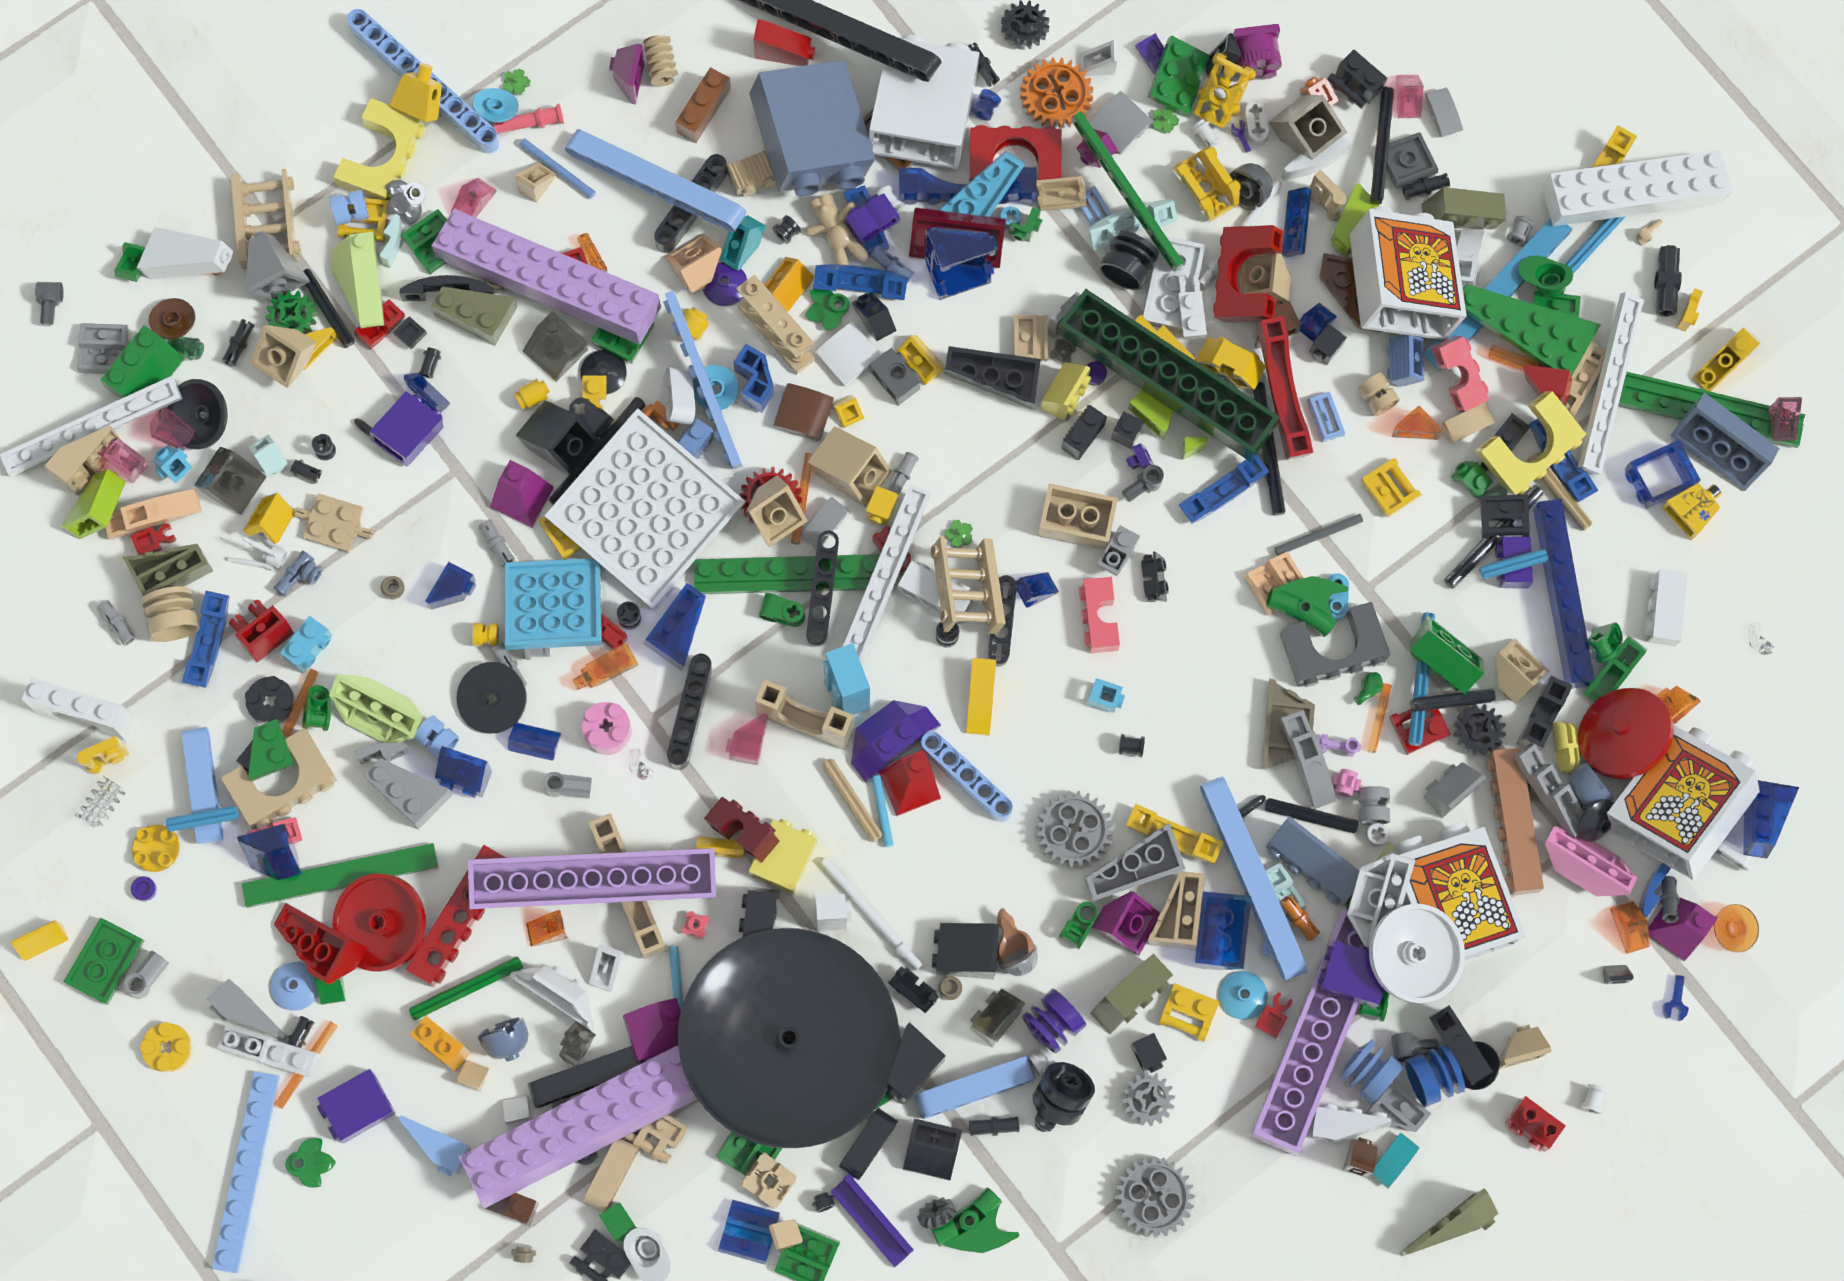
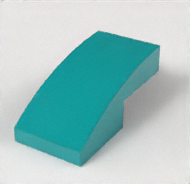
(1394, 1160)

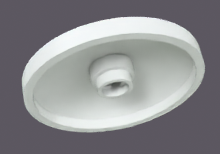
(1417, 953)

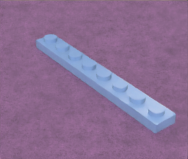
(698, 371)
(246, 1172)

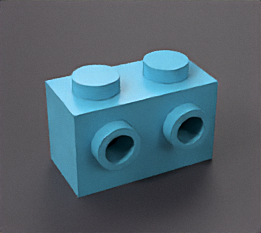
(306, 644)

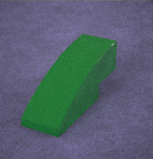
(1616, 669)

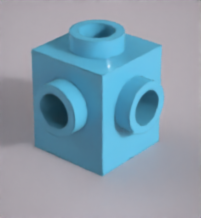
(171, 463)

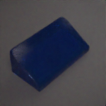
(426, 391)
(534, 741)

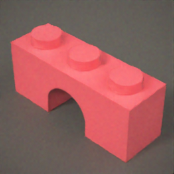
(1470, 389)
(1099, 634)

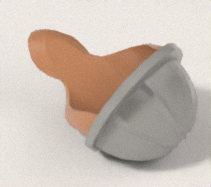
(1016, 949)

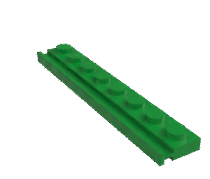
(1676, 399)
(780, 574)

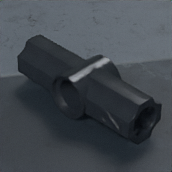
(1667, 280)

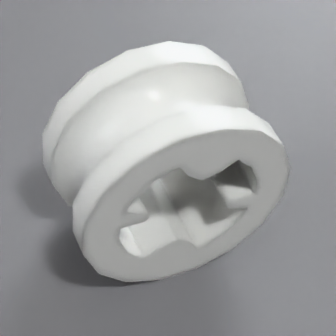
(1380, 841)

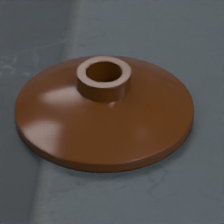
(169, 311)

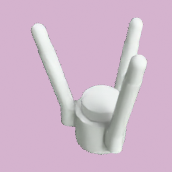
(272, 554)

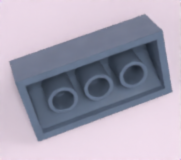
(1725, 442)
(1314, 861)

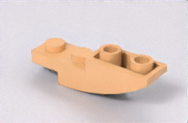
(153, 512)

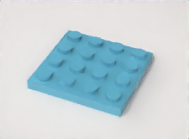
(552, 604)

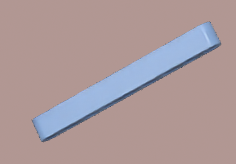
(402, 57)
(655, 180)
(1253, 878)

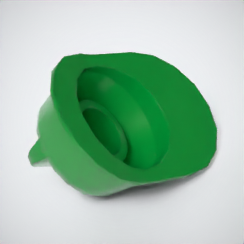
(1546, 274)

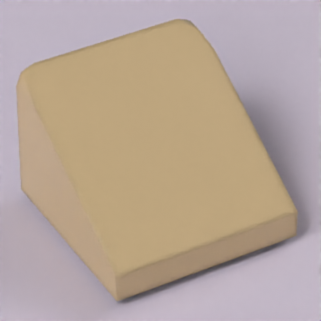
(473, 1075)
(785, 1234)

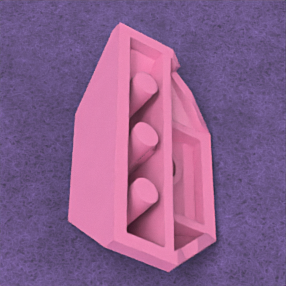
(1589, 864)

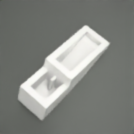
(1303, 166)

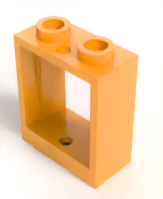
(440, 1043)

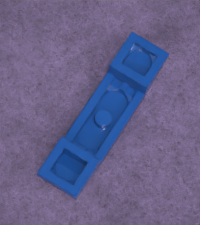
(860, 279)
(1573, 478)
(1224, 490)
(208, 639)
(1649, 898)

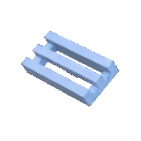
(1093, 191)
(1332, 435)

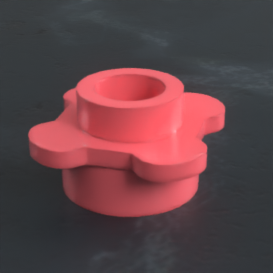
(697, 931)

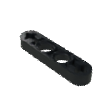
(1009, 623)

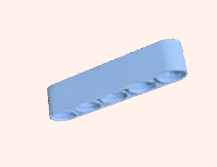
(963, 765)
(201, 781)
(974, 1087)

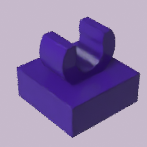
(1141, 458)

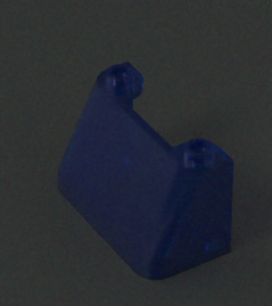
(958, 259)

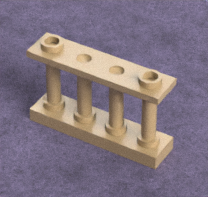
(243, 210)
(775, 324)
(986, 575)

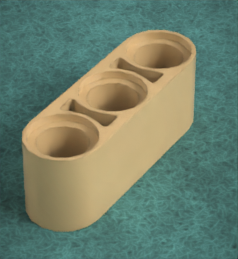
(611, 1174)

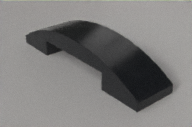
(417, 289)

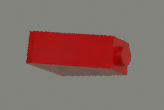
(781, 45)

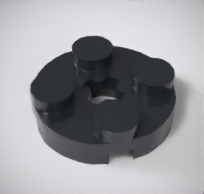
(271, 687)

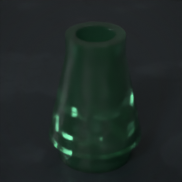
(188, 347)

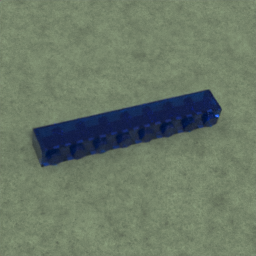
(1564, 594)

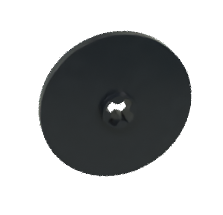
(475, 705)

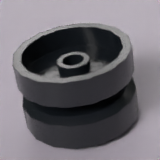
(1063, 1093)

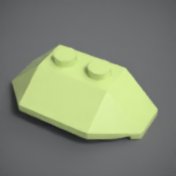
(375, 708)

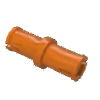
(1299, 917)

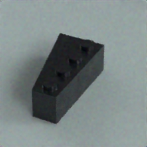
(997, 373)
(760, 910)

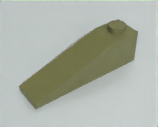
(1470, 1215)

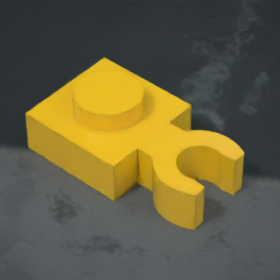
(1689, 314)
(595, 389)

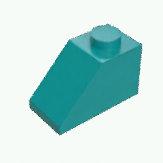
(742, 242)

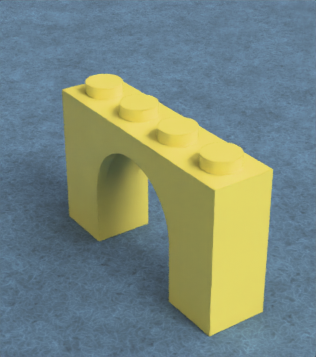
(403, 130)
(1561, 432)

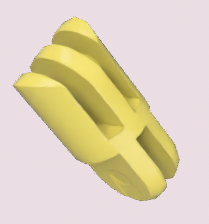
(1566, 746)

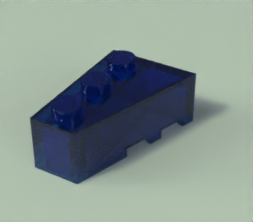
(676, 628)
(1766, 818)

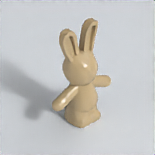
(838, 234)

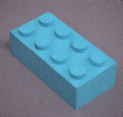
(846, 680)

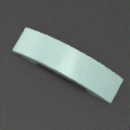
(1104, 231)

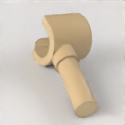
(1644, 235)

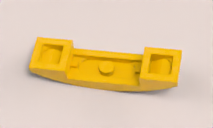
(1616, 147)
(1189, 842)

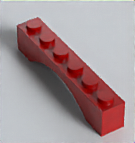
(1277, 361)

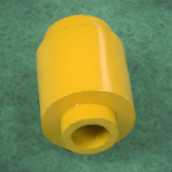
(532, 393)

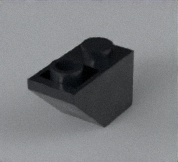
(874, 316)

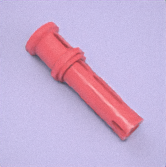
(540, 117)

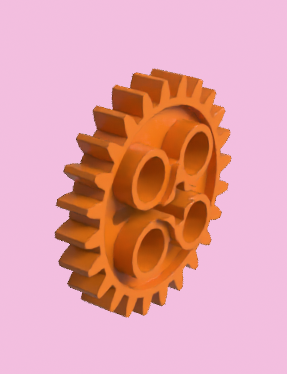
(1037, 99)

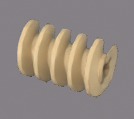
(660, 60)

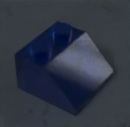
(462, 772)
(271, 852)

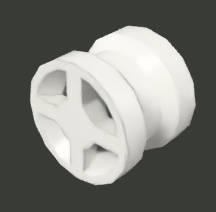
(1041, 1061)

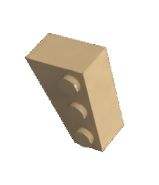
(1180, 917)

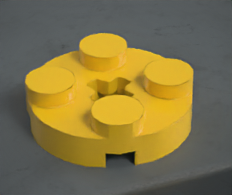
(152, 1047)

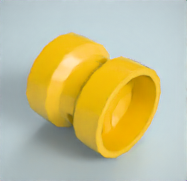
(485, 634)

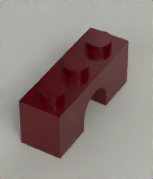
(729, 818)

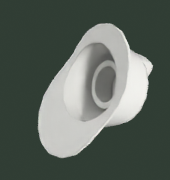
(647, 1254)

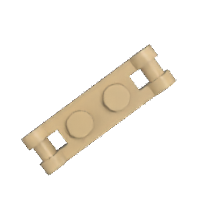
(1585, 376)

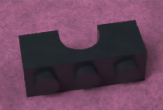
(1544, 713)

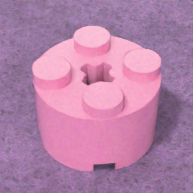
(619, 732)

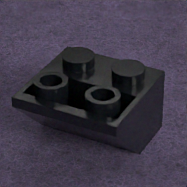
(932, 1149)

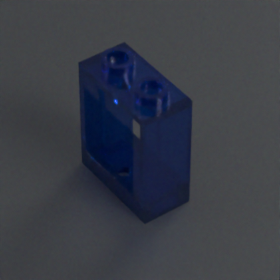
(1680, 462)

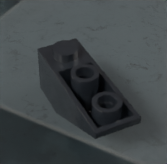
(1461, 1045)

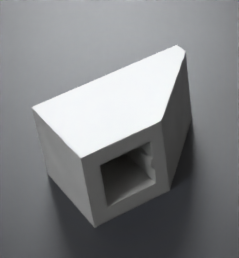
(1119, 550)

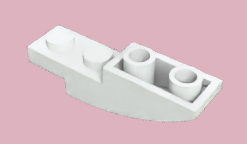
(1469, 254)
(268, 1051)

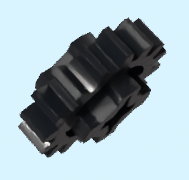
(1022, 15)
(1471, 724)

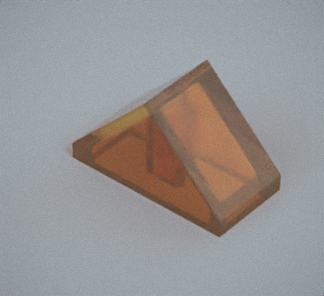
(1417, 426)
(1631, 927)
(547, 929)

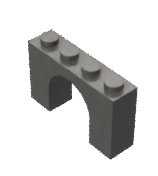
(1310, 666)

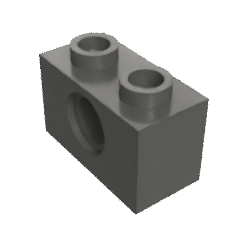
(898, 389)

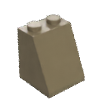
(1308, 125)

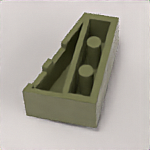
(1467, 208)
(475, 312)
(168, 568)
(1132, 993)

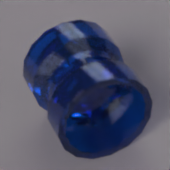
(985, 105)

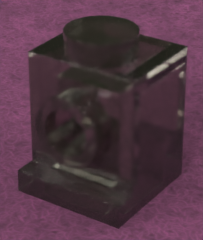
(576, 1043)

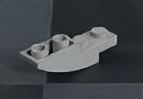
(1309, 759)

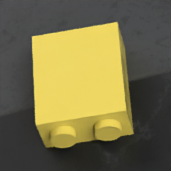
(788, 859)

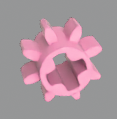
(1346, 782)

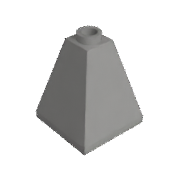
(271, 268)

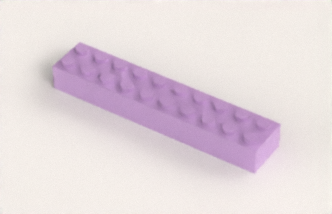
(547, 276)
(591, 878)
(1307, 1058)
(577, 1128)

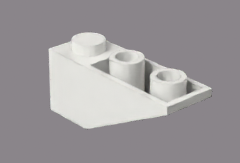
(1341, 1125)

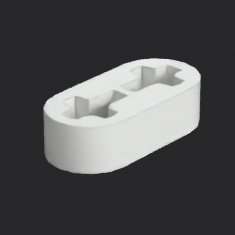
(1261, 122)
(1734, 856)

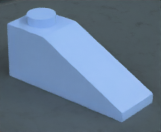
(439, 1147)

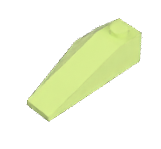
(357, 272)

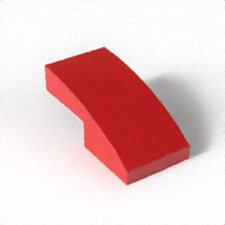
(373, 335)

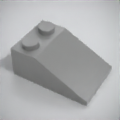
(236, 1006)

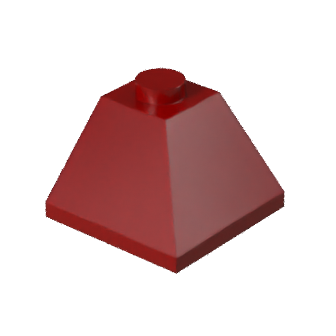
(910, 783)

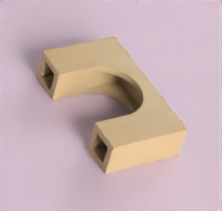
(829, 727)
(313, 777)

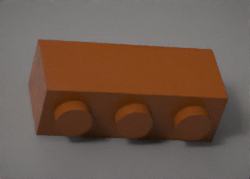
(703, 105)

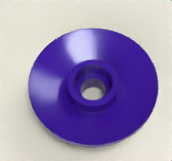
(725, 294)

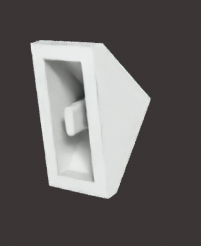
(1100, 59)
(606, 967)

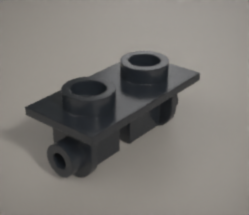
(1155, 569)
(921, 996)

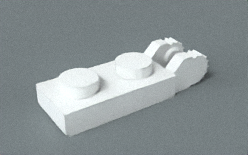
(1191, 309)

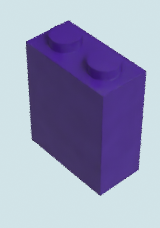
(407, 428)
(1350, 975)
(355, 1106)

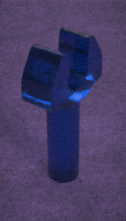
(1676, 1001)

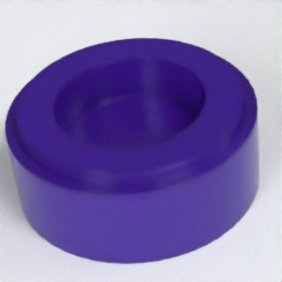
(1097, 373)
(143, 888)

